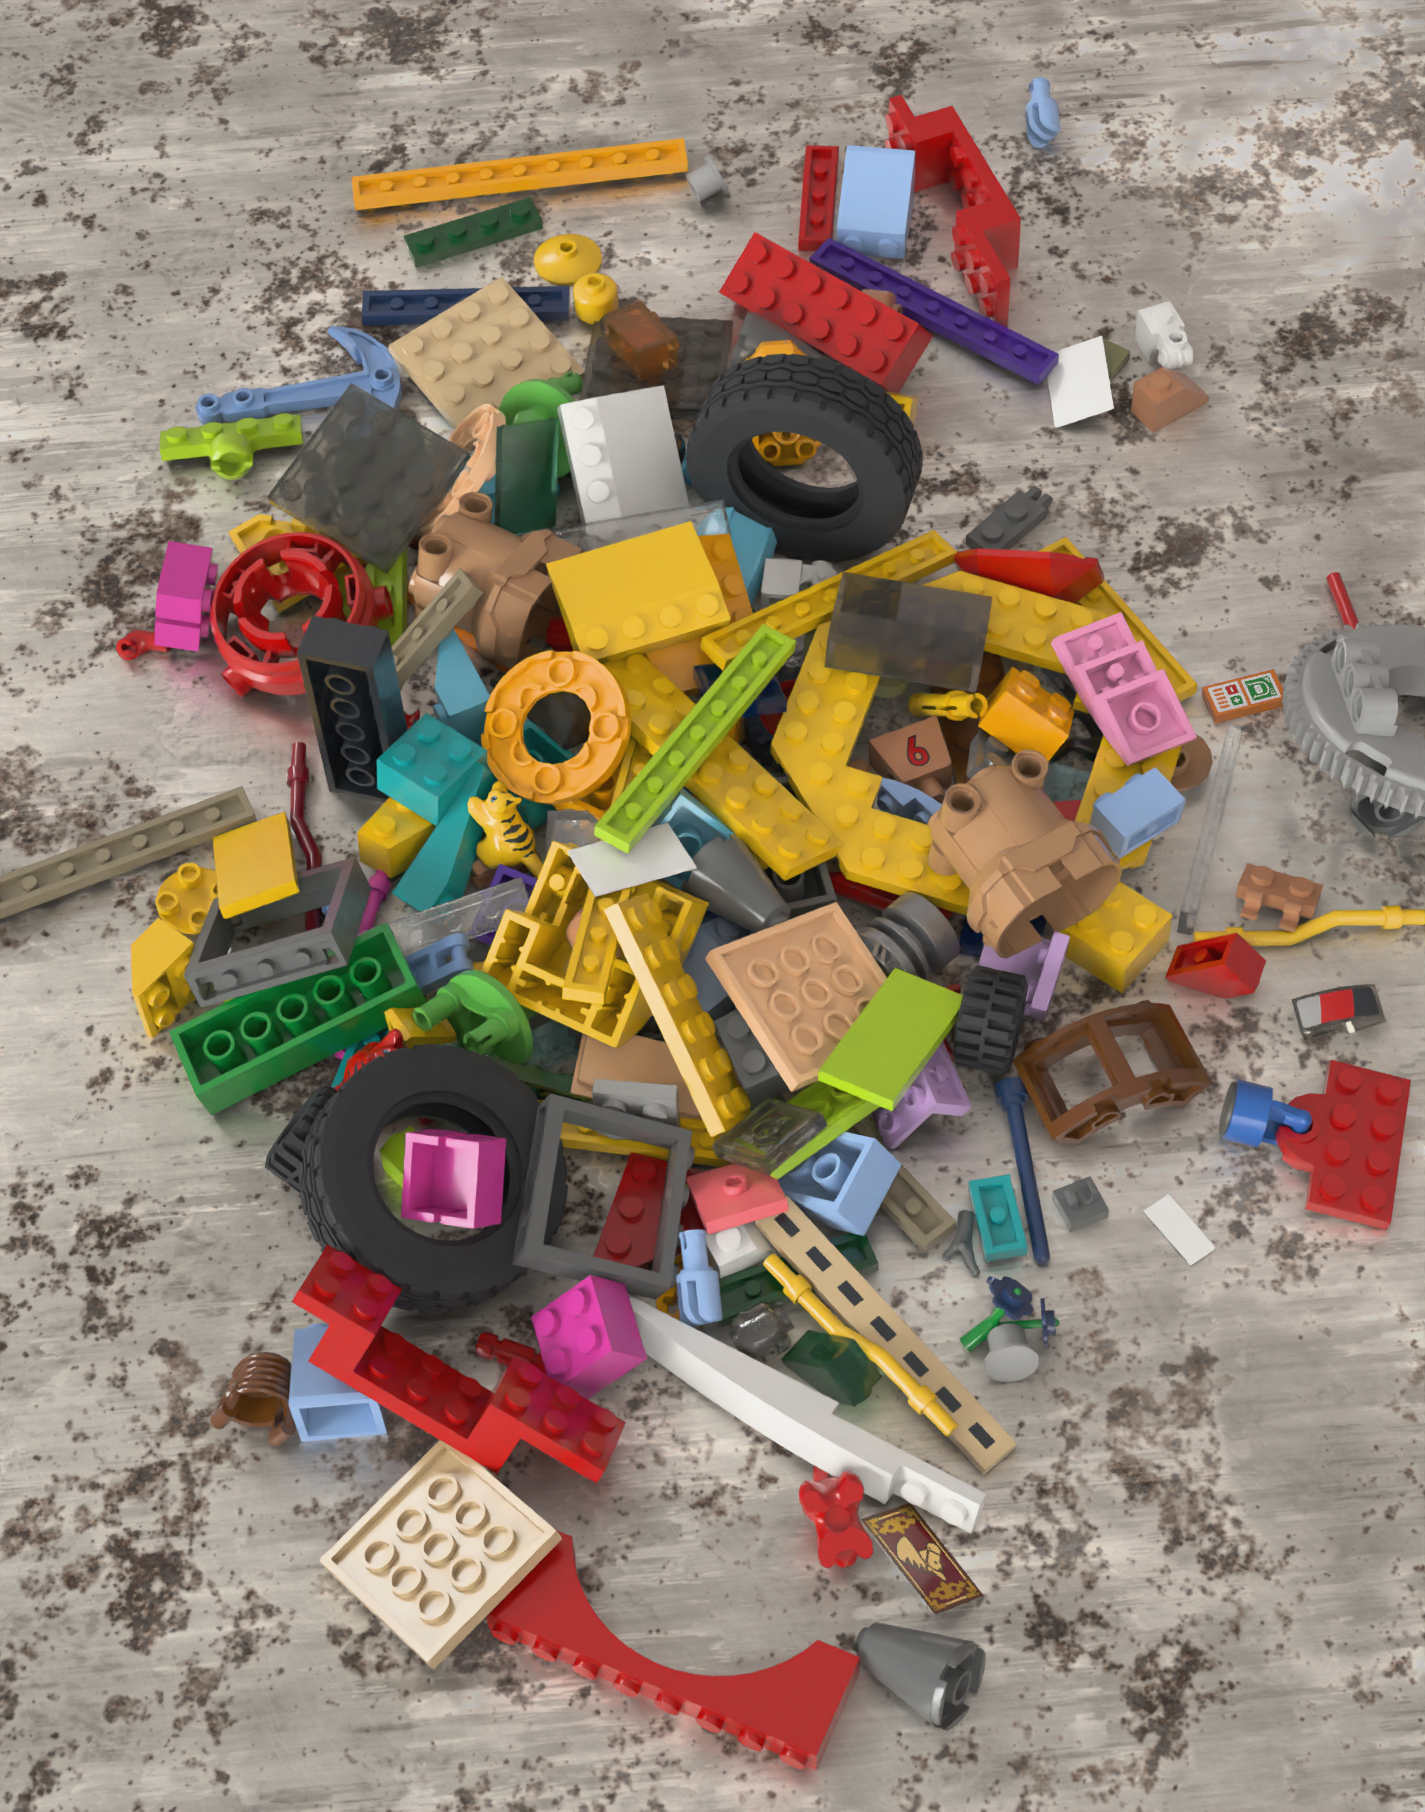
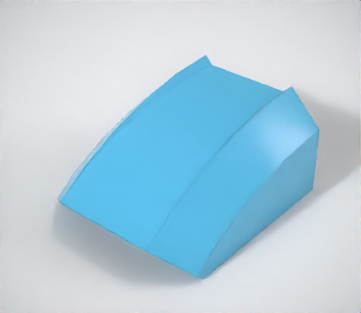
(751, 545)
(693, 827)

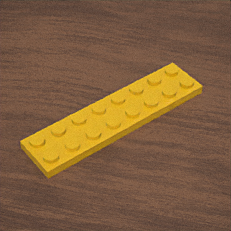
(729, 779)

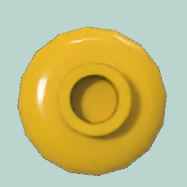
(595, 296)

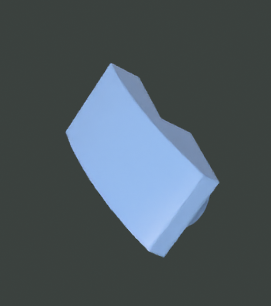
(906, 801)

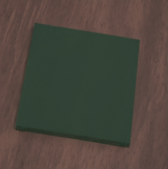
(526, 475)

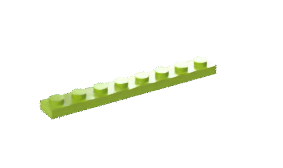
(694, 739)

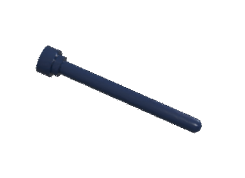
(1012, 1098)

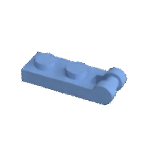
(430, 962)

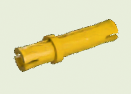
(954, 705)

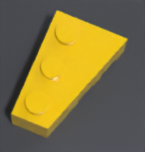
(392, 838)

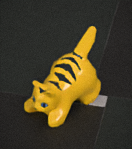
(507, 837)

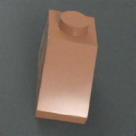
(1165, 398)

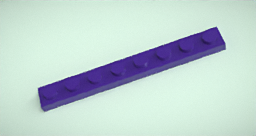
(939, 312)

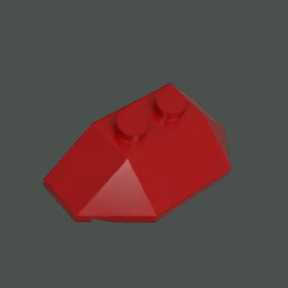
(1041, 572)

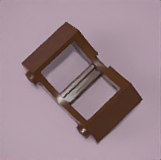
(1176, 1083)

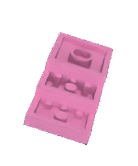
(1123, 689)

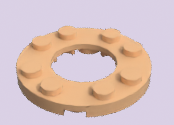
(475, 433)

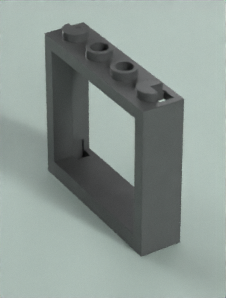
(289, 958)
(529, 1245)

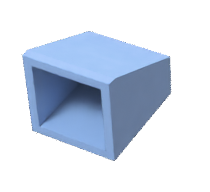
(877, 201)
(324, 1404)

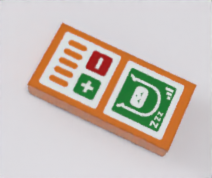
(1243, 696)

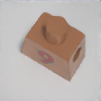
(914, 757)

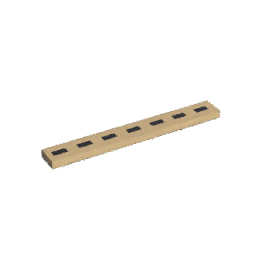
(868, 1314)

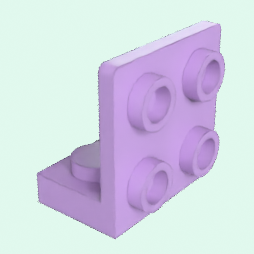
(1041, 968)
(933, 1091)

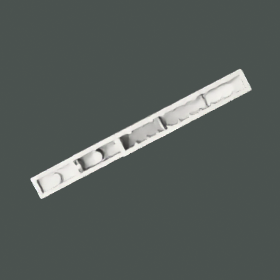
(802, 1419)

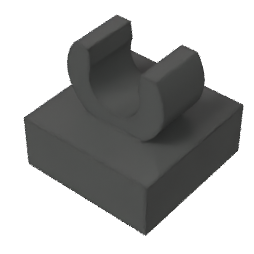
(1080, 1204)

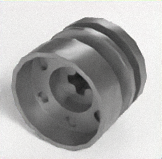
(911, 937)

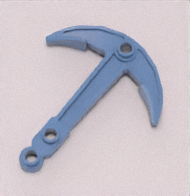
(378, 378)

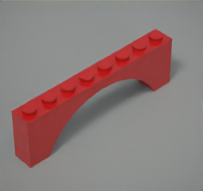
(776, 1708)

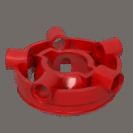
(250, 584)

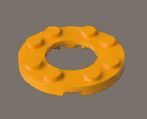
(515, 697)

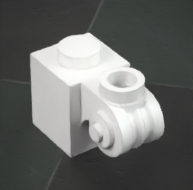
(1162, 336)
(787, 577)

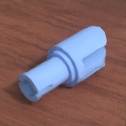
(1041, 114)
(697, 1282)

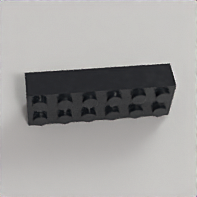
(351, 701)

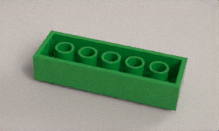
(296, 1023)

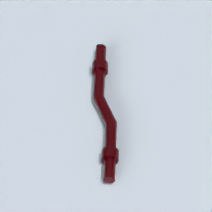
(298, 780)

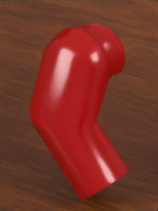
(137, 644)

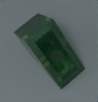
(833, 1367)

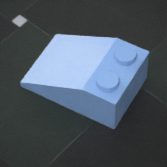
(843, 1182)

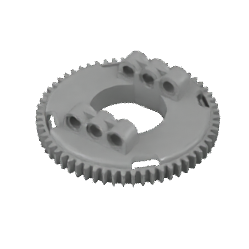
(1346, 698)

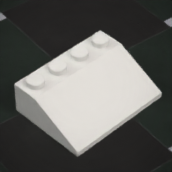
(622, 454)

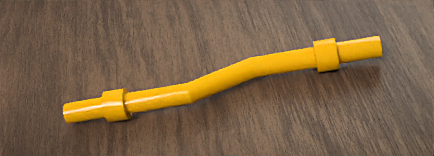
(1388, 917)
(920, 1397)

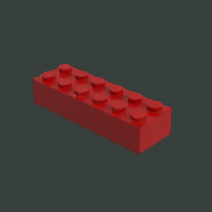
(826, 313)

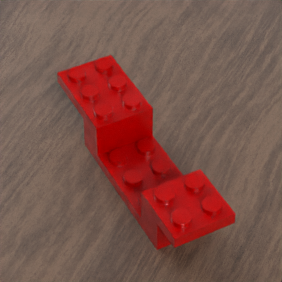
(989, 225)
(436, 1395)

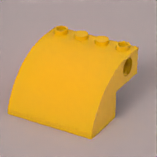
(534, 954)

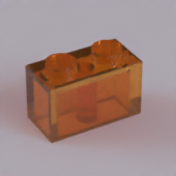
(641, 339)

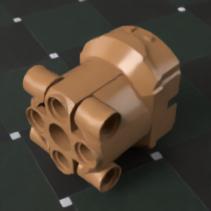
(507, 569)
(1019, 855)

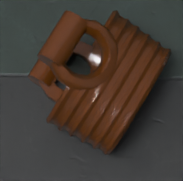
(259, 1396)

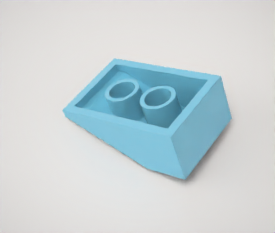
(459, 690)

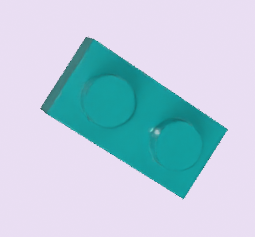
(997, 1218)

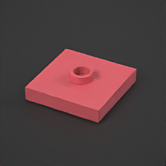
(735, 1197)

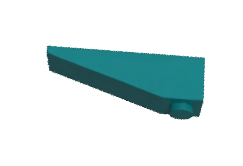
(447, 857)

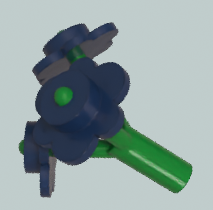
(1014, 1301)

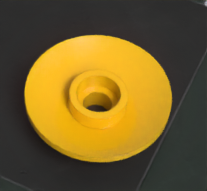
(567, 259)

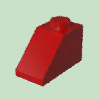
(1217, 966)

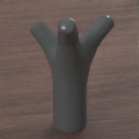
(963, 1241)

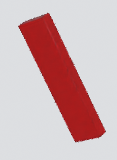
(818, 196)

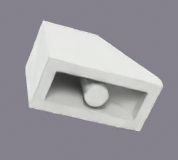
(737, 1249)

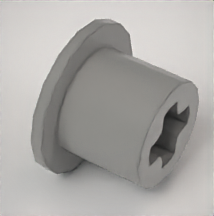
(706, 181)
(1009, 1354)

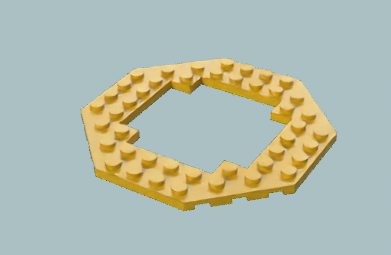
(828, 715)

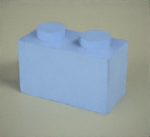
(1137, 811)

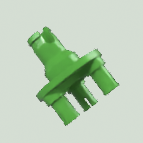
(538, 401)
(482, 1016)

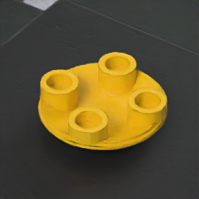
(187, 897)

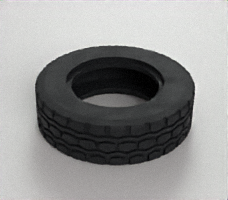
(824, 404)
(342, 1189)

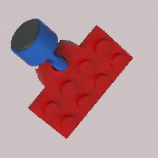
(1341, 1137)

